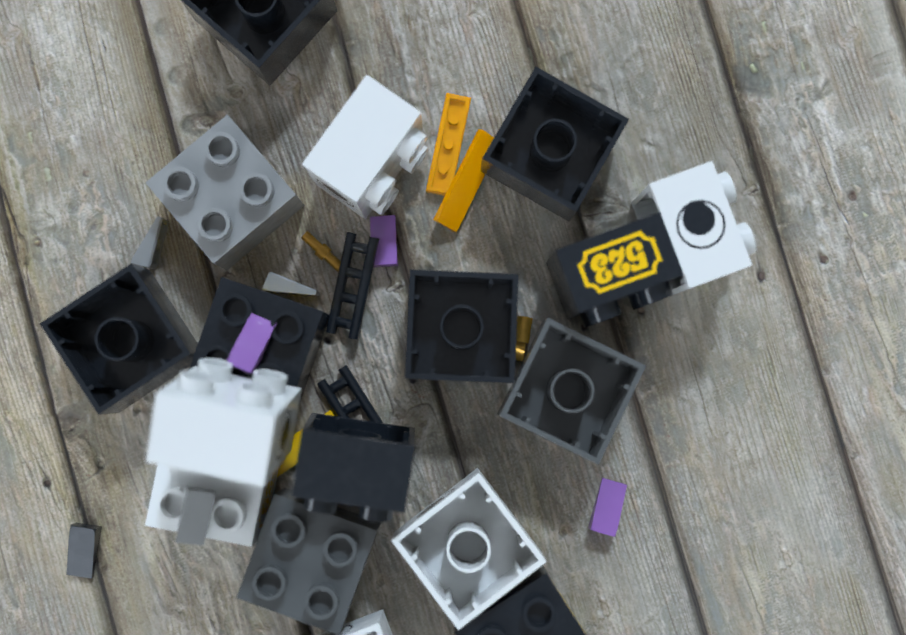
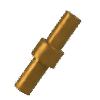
(321, 250)

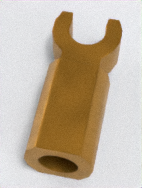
(523, 333)

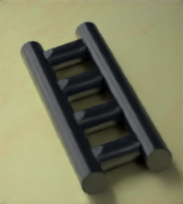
(346, 271)
(361, 399)

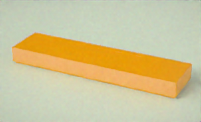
(448, 143)
(464, 184)

